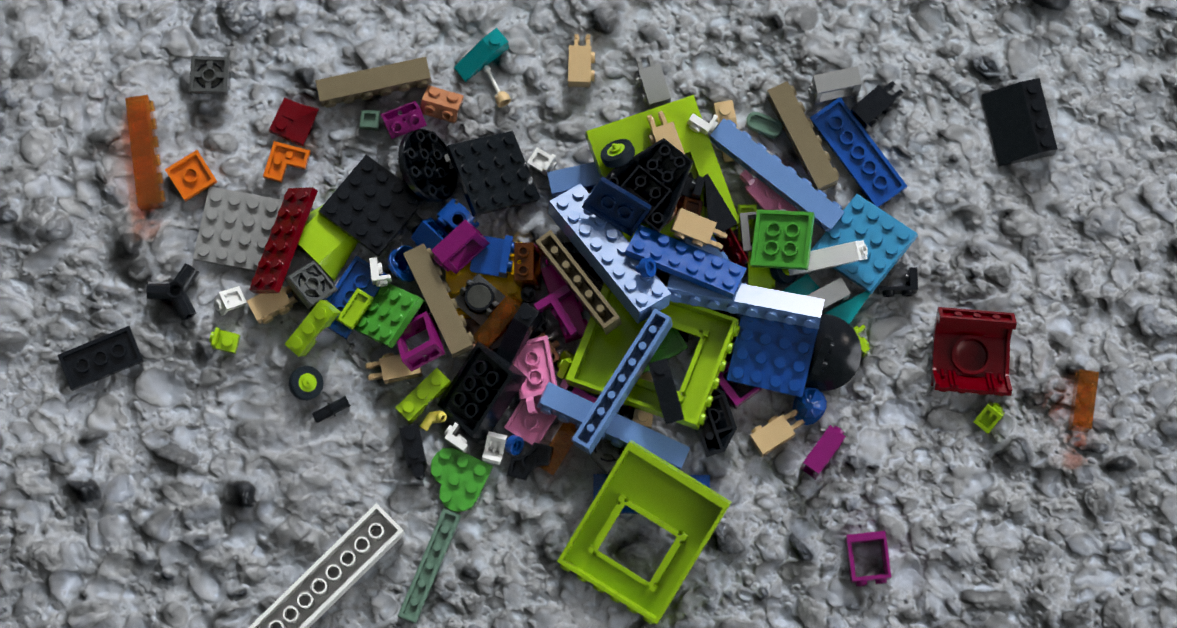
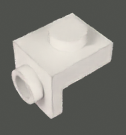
(698, 124)
(542, 161)
(494, 448)

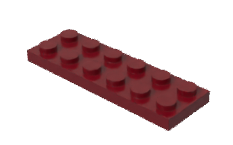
(283, 240)

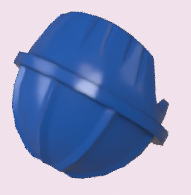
(399, 265)
(811, 406)

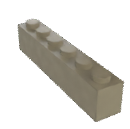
(373, 82)
(802, 137)
(578, 282)
(438, 300)

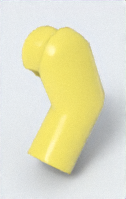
(433, 417)

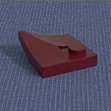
(294, 121)

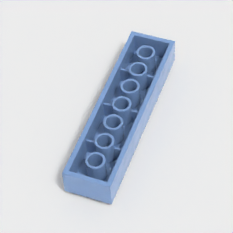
(605, 250)

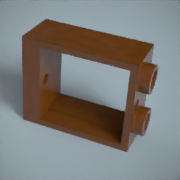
(529, 270)

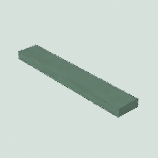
(429, 566)

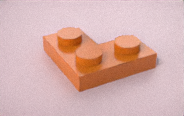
(284, 155)

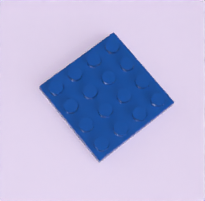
(772, 355)

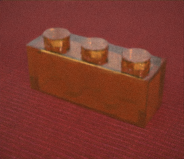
(498, 321)
(1083, 400)

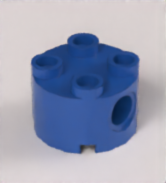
(450, 211)

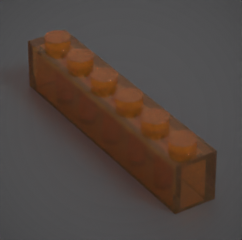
(144, 152)

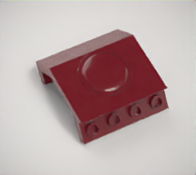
(972, 351)

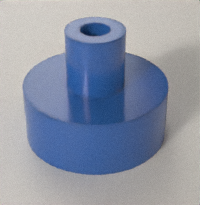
(646, 267)
(514, 445)

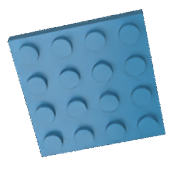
(882, 234)

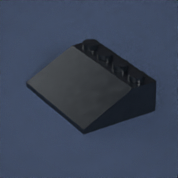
(1019, 122)
(481, 391)

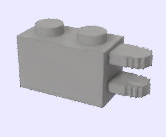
(652, 83)

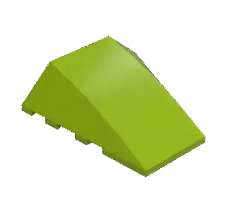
(326, 244)

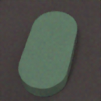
(764, 125)

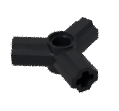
(181, 302)

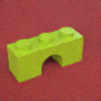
(318, 319)
(414, 403)

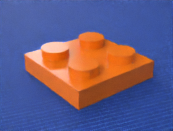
(191, 175)

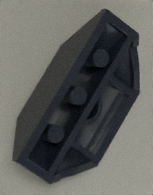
(718, 425)

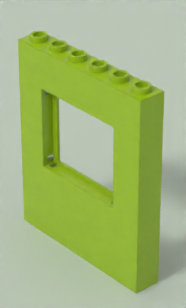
(636, 130)
(602, 353)
(665, 498)

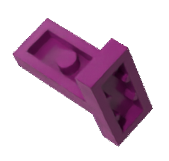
(553, 300)

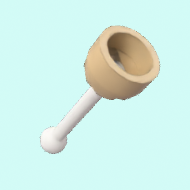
(501, 98)

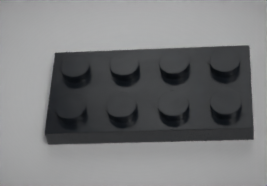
(100, 358)

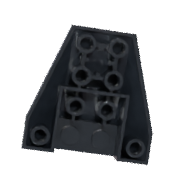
(657, 178)

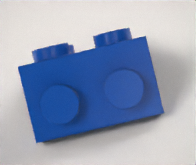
(494, 258)

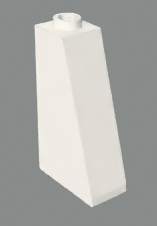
(834, 256)

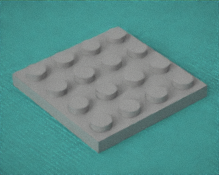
(235, 228)

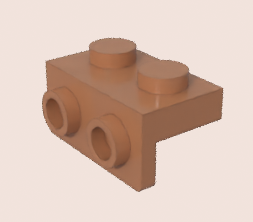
(441, 104)

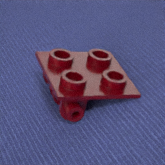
(733, 249)

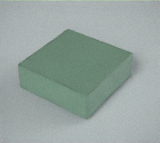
(369, 120)

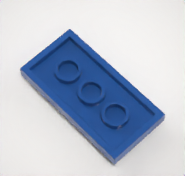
(356, 276)

